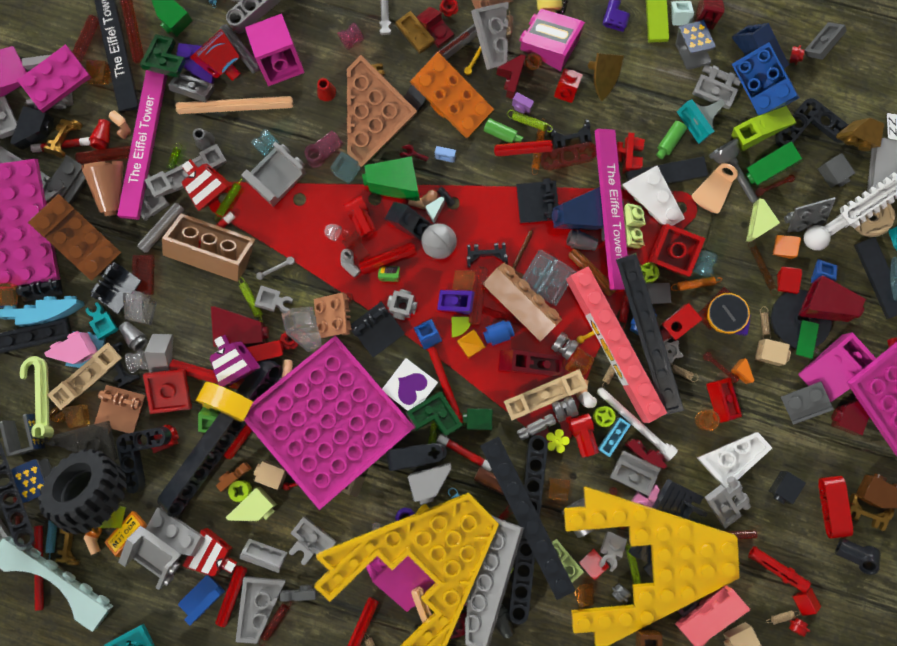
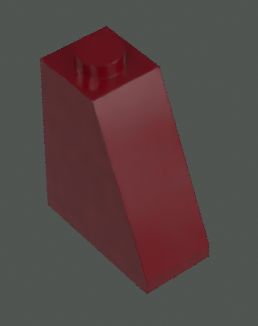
(831, 301)
(237, 328)

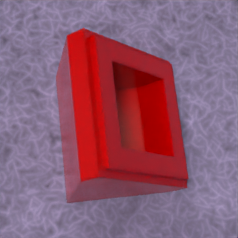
(807, 602)

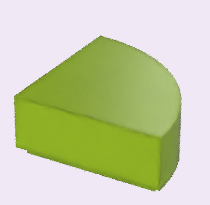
(459, 326)

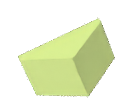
(761, 220)

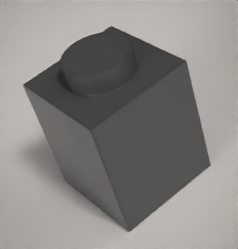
(836, 171)

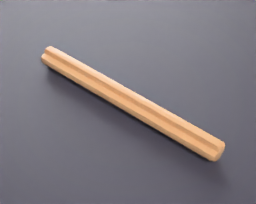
(234, 105)

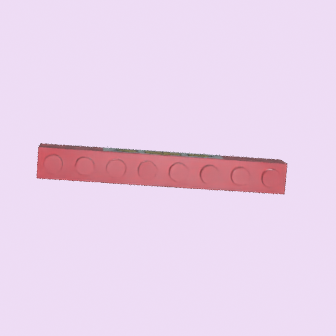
(616, 345)

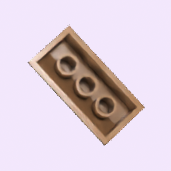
(220, 251)

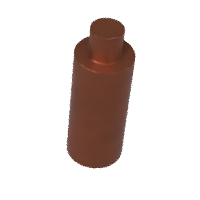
(488, 479)

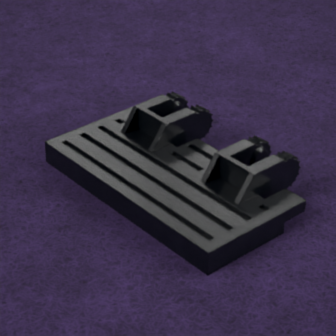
(676, 501)

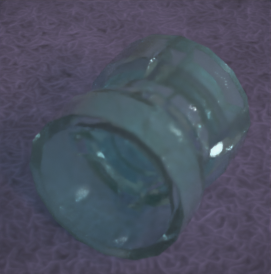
(264, 142)
(705, 263)

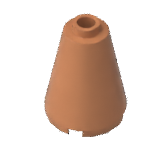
(105, 184)

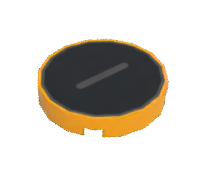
(728, 313)

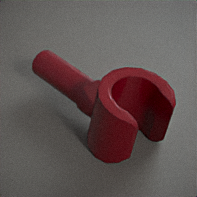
(411, 152)

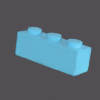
(614, 437)

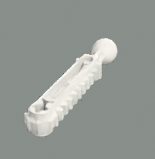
(819, 237)

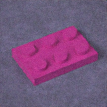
(54, 78)

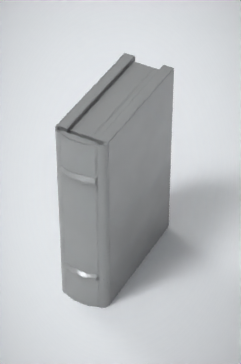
(882, 162)

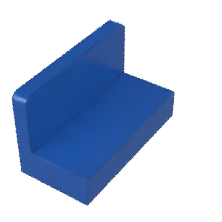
(200, 599)

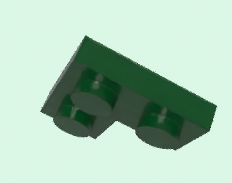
(159, 57)
(435, 409)

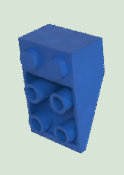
(765, 80)

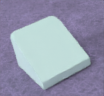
(681, 12)
(434, 208)

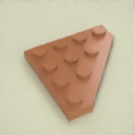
(373, 111)

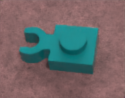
(102, 324)

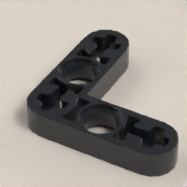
(814, 118)
(133, 451)

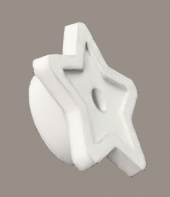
(675, 350)

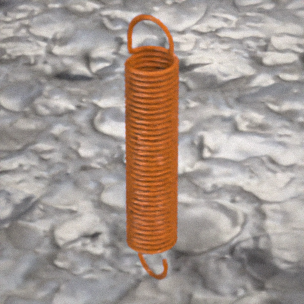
(696, 283)

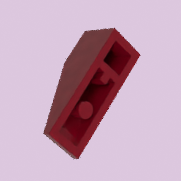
(531, 363)

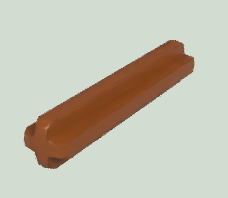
(582, 262)

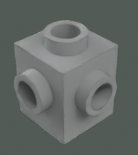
(402, 297)

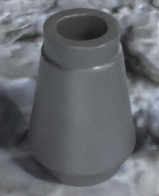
(203, 139)
(581, 240)
(134, 338)

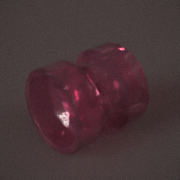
(351, 36)

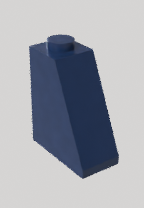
(757, 35)
(580, 213)

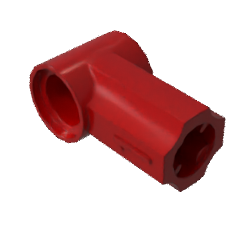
(359, 214)
(582, 430)

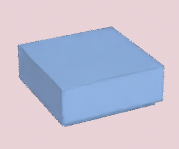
(445, 154)

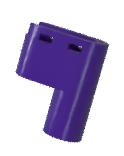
(615, 16)

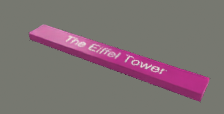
(142, 145)
(611, 203)

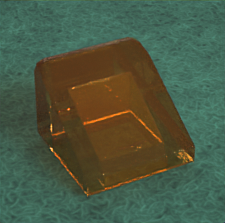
(463, 280)
(8, 294)
(581, 361)
(558, 489)

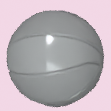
(439, 241)

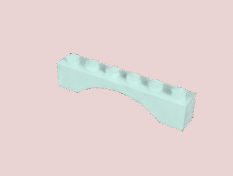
(86, 605)

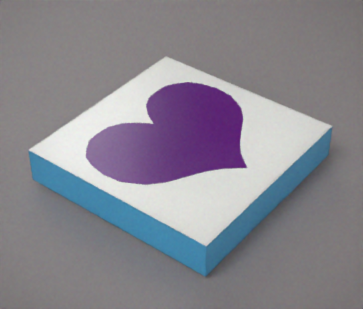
(409, 385)

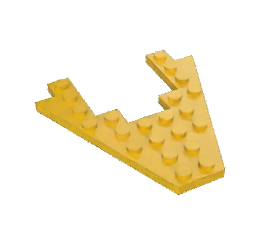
(441, 540)
(686, 563)

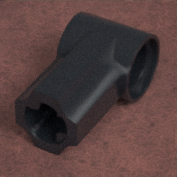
(866, 557)

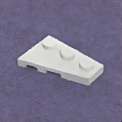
(654, 194)
(735, 457)

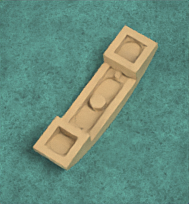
(85, 376)
(545, 394)

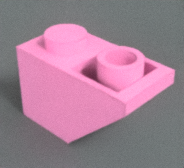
(74, 350)

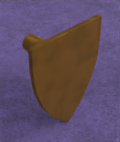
(605, 73)

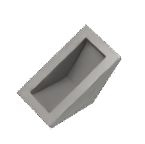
(159, 352)

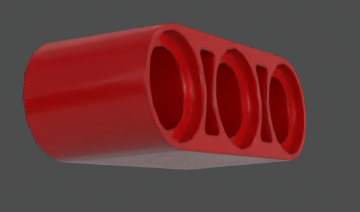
(835, 507)

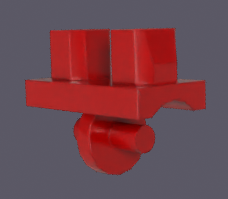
(631, 144)

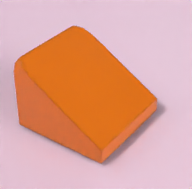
(786, 246)
(743, 371)

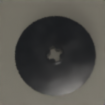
(786, 323)

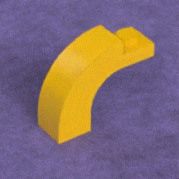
(224, 400)

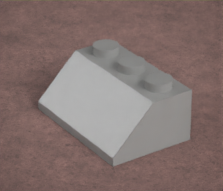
(427, 482)

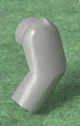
(347, 262)

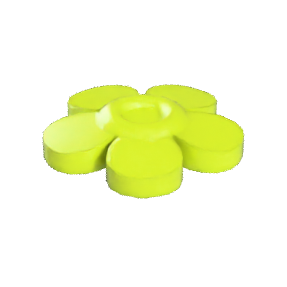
(557, 441)

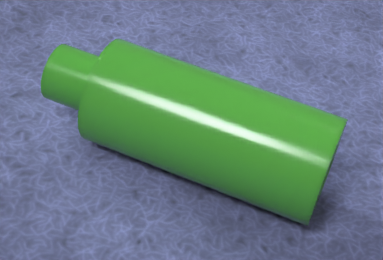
(502, 131)
(671, 139)

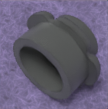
(621, 593)

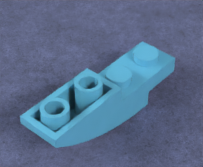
(44, 311)

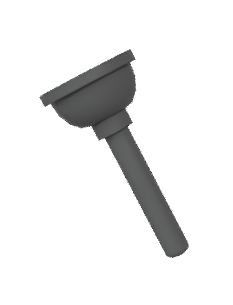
(728, 154)

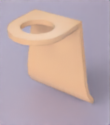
(715, 188)

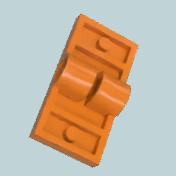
(451, 95)

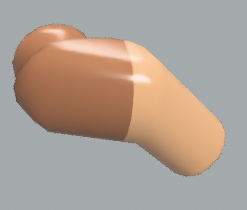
(124, 129)
(425, 200)

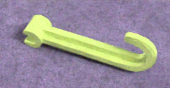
(41, 425)

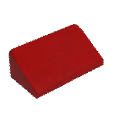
(266, 350)
(724, 399)

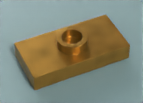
(415, 32)

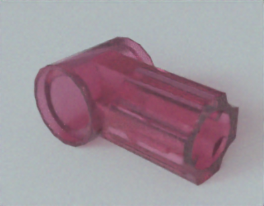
(324, 147)

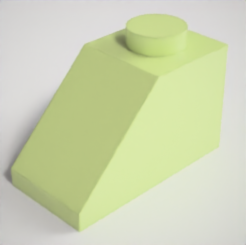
(253, 507)

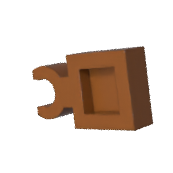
(228, 478)

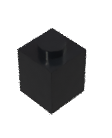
(786, 487)

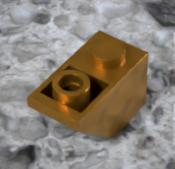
(863, 134)

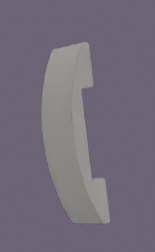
(171, 181)

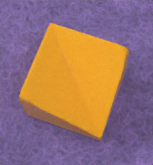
(471, 344)

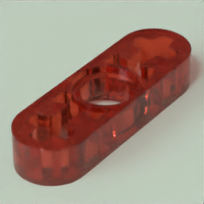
(583, 157)

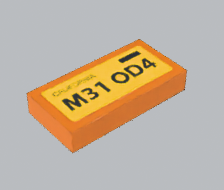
(118, 538)

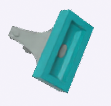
(700, 118)

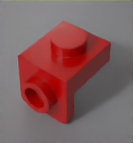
(568, 85)

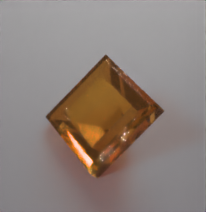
(584, 595)

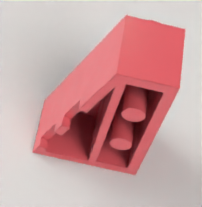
(712, 615)

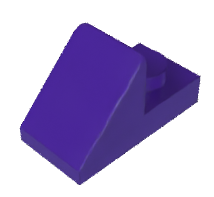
(456, 301)

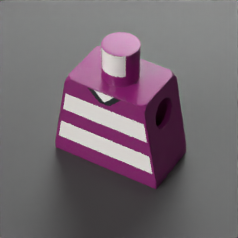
(232, 362)

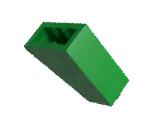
(774, 164)
(392, 179)

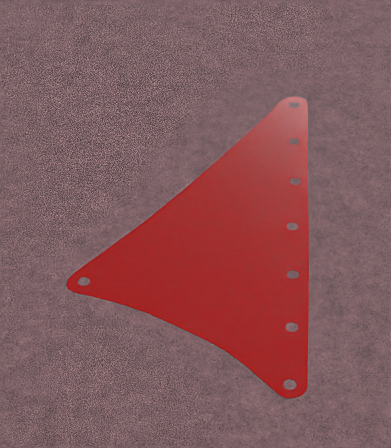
(483, 218)

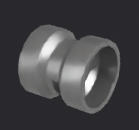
(569, 347)
(565, 409)

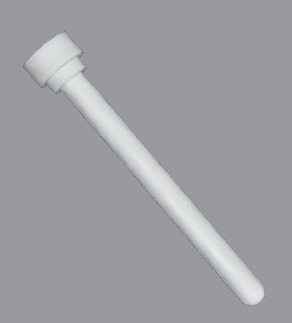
(666, 450)

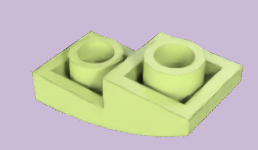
(633, 221)
(571, 567)

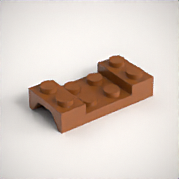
(74, 237)

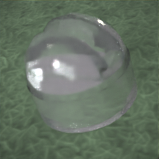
(332, 231)

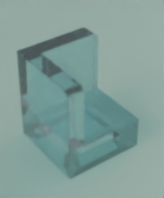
(345, 167)

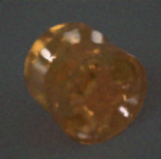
(712, 421)

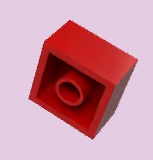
(676, 250)

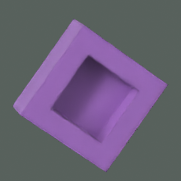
(522, 104)

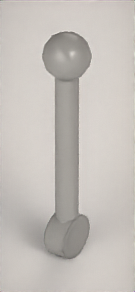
(290, 260)

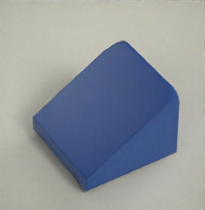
(824, 268)
(428, 334)

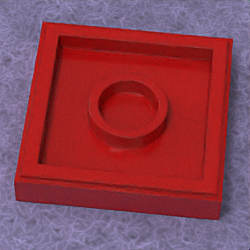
(167, 391)

